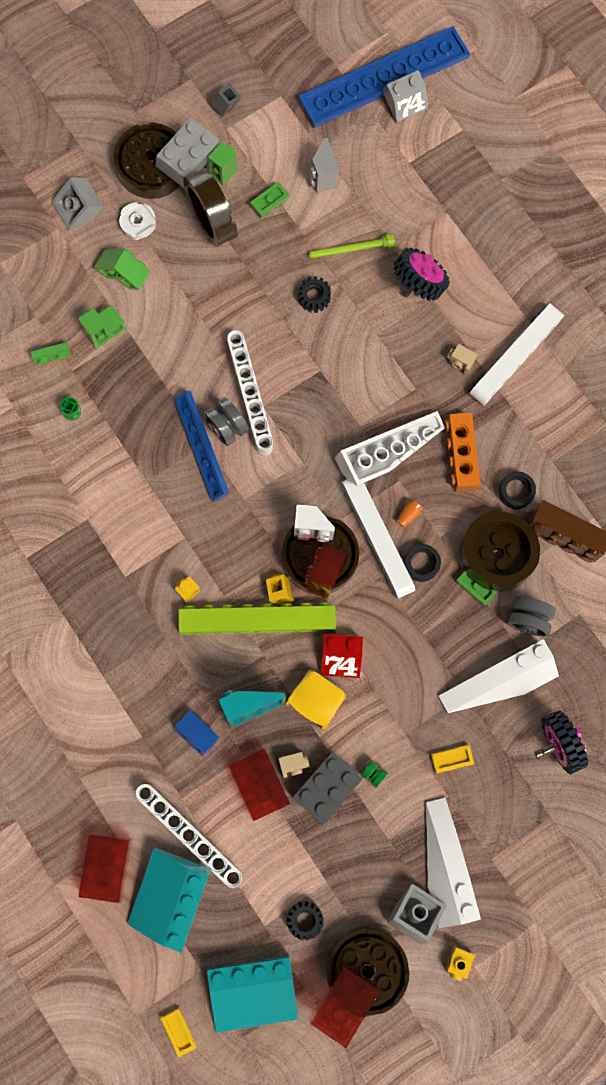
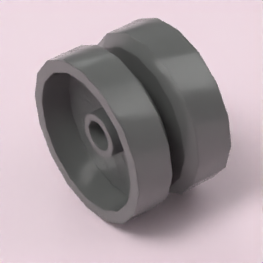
(225, 421)
(531, 616)

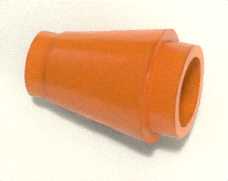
(409, 513)

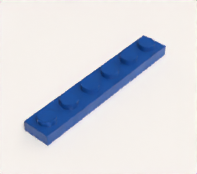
(201, 446)

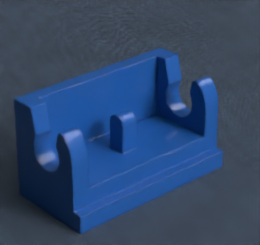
(196, 733)

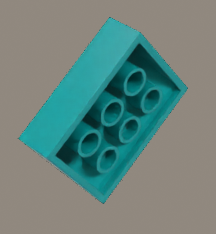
(246, 705)
(169, 899)
(252, 993)

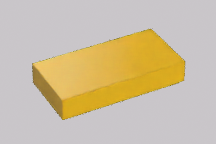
(452, 759)
(178, 1032)

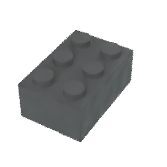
(327, 788)

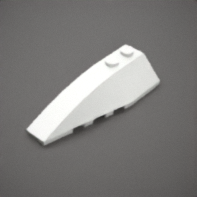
(387, 450)
(504, 680)
(447, 868)

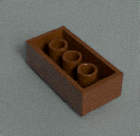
(569, 532)

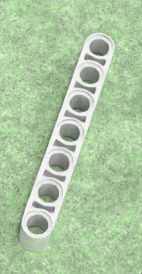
(516, 354)
(250, 384)
(379, 538)
(179, 833)

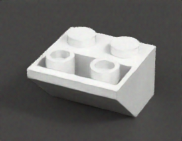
(312, 524)

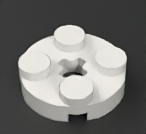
(139, 230)

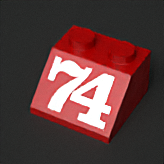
(341, 656)

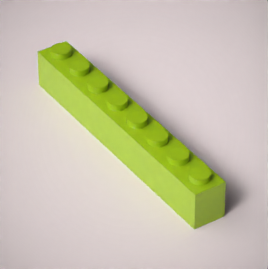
(257, 619)

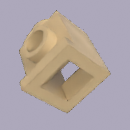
(462, 358)
(293, 764)

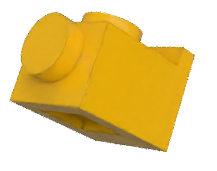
(274, 584)
(187, 589)
(456, 956)

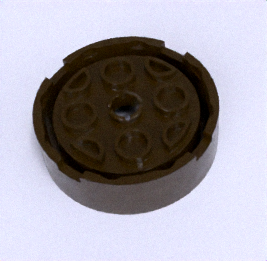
(133, 170)
(210, 207)
(504, 533)
(299, 555)
(376, 949)

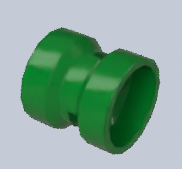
(73, 411)
(377, 777)

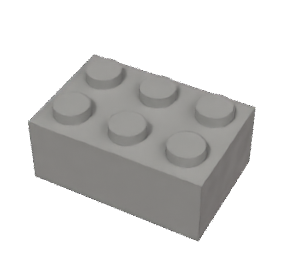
(186, 151)

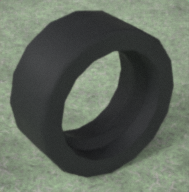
(528, 481)
(436, 562)

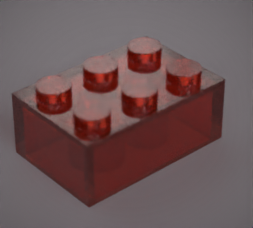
(325, 571)
(259, 784)
(105, 868)
(344, 1006)

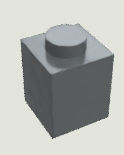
(225, 99)

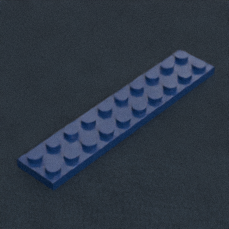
(367, 82)

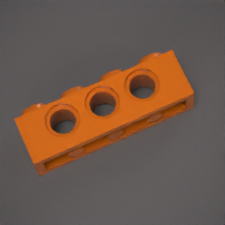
(464, 423)

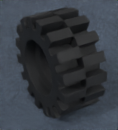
(318, 304)
(311, 932)

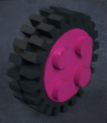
(420, 274)
(564, 742)

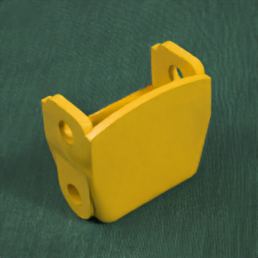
(316, 699)

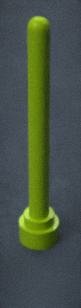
(386, 241)

